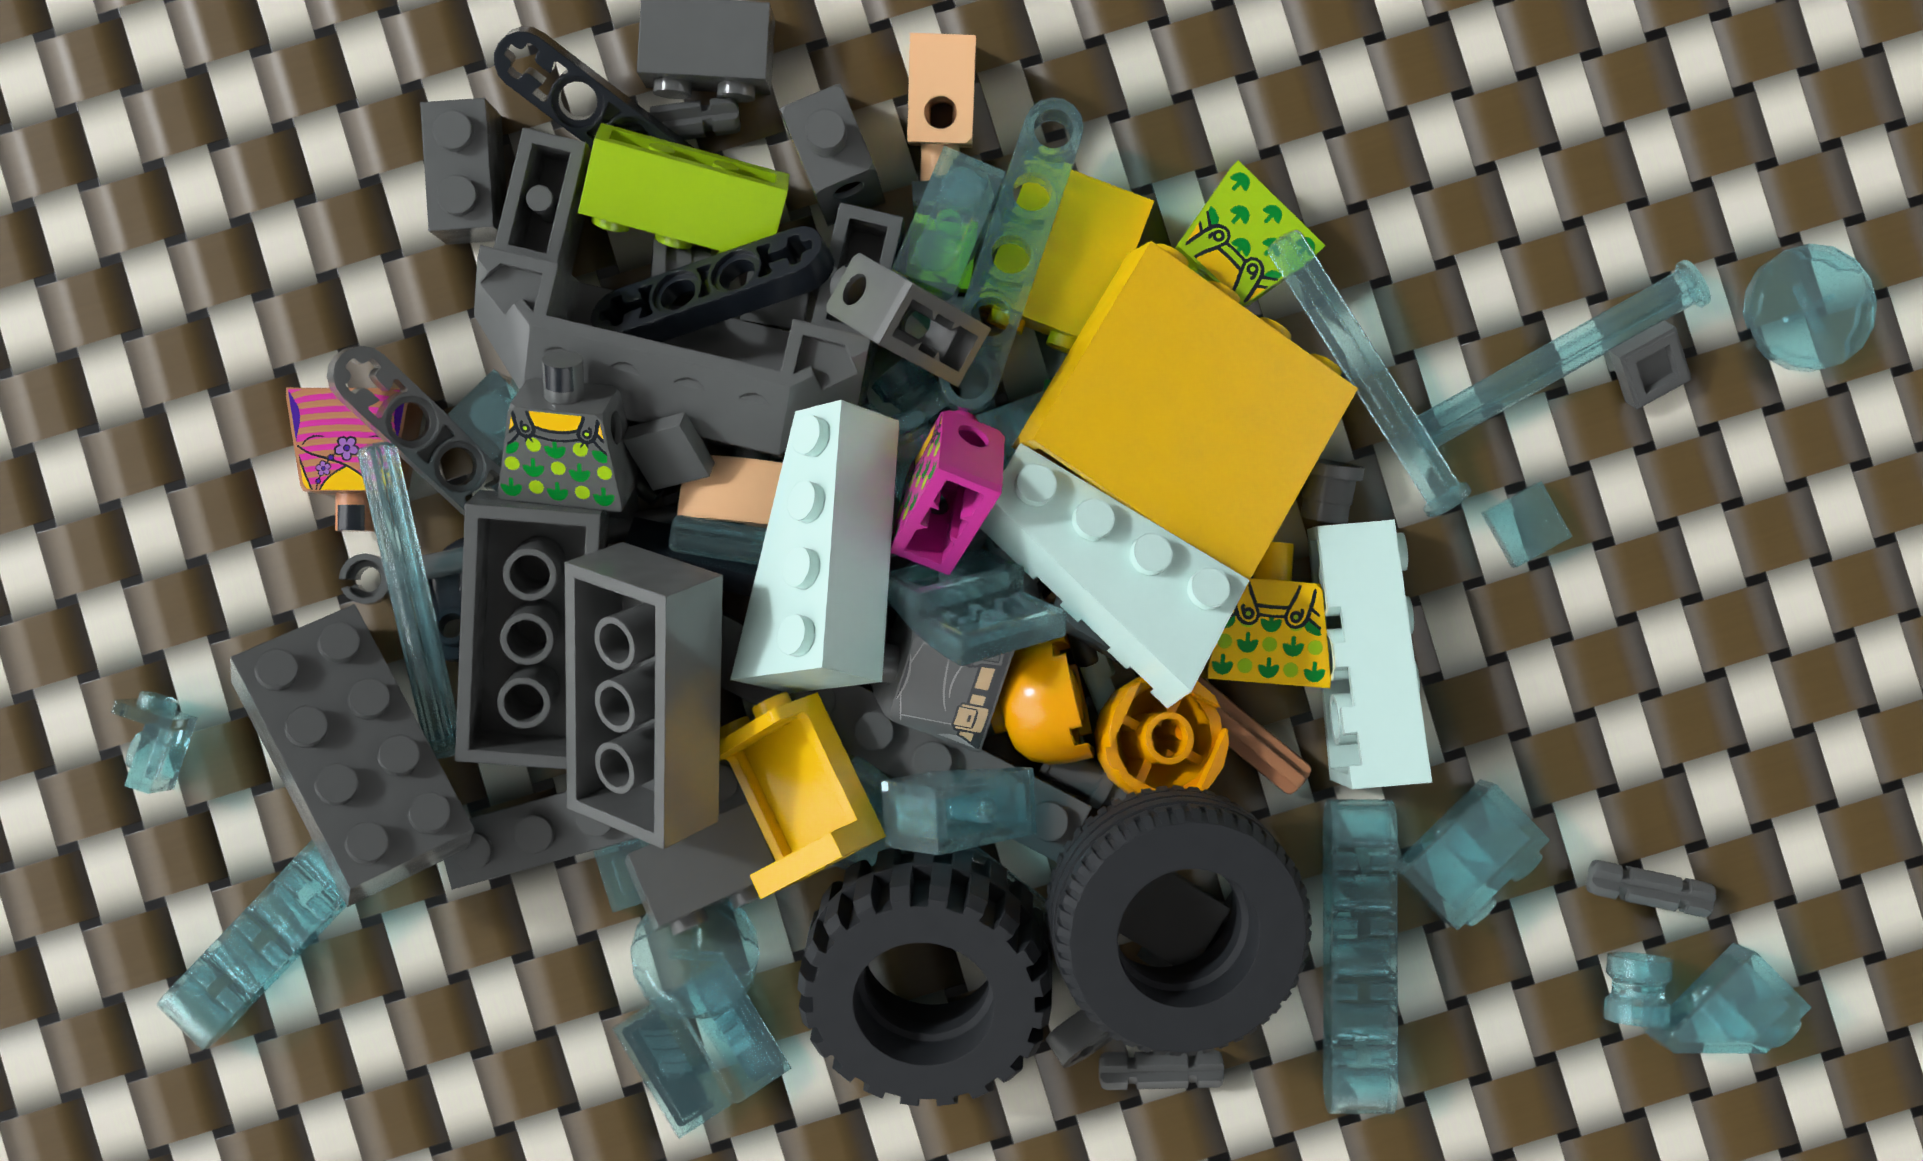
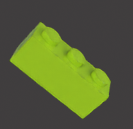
(679, 192)

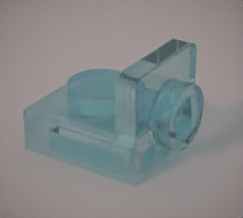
(160, 748)

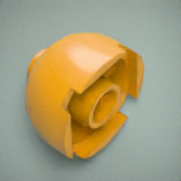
(1044, 705)
(1157, 746)

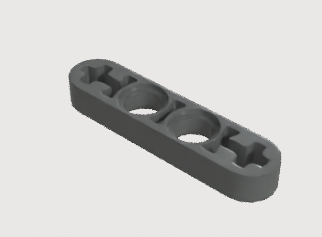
(439, 433)

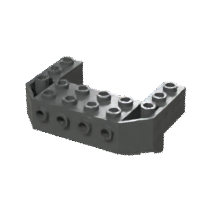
(729, 378)

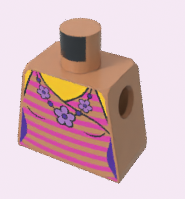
(328, 444)

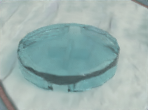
(1810, 307)
(700, 969)

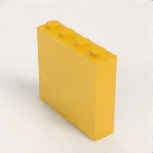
(1189, 408)

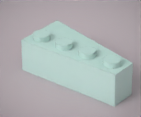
(824, 556)
(1116, 571)
(1375, 684)

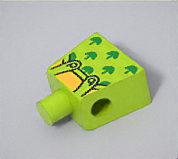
(1233, 236)

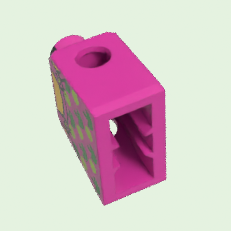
(964, 466)

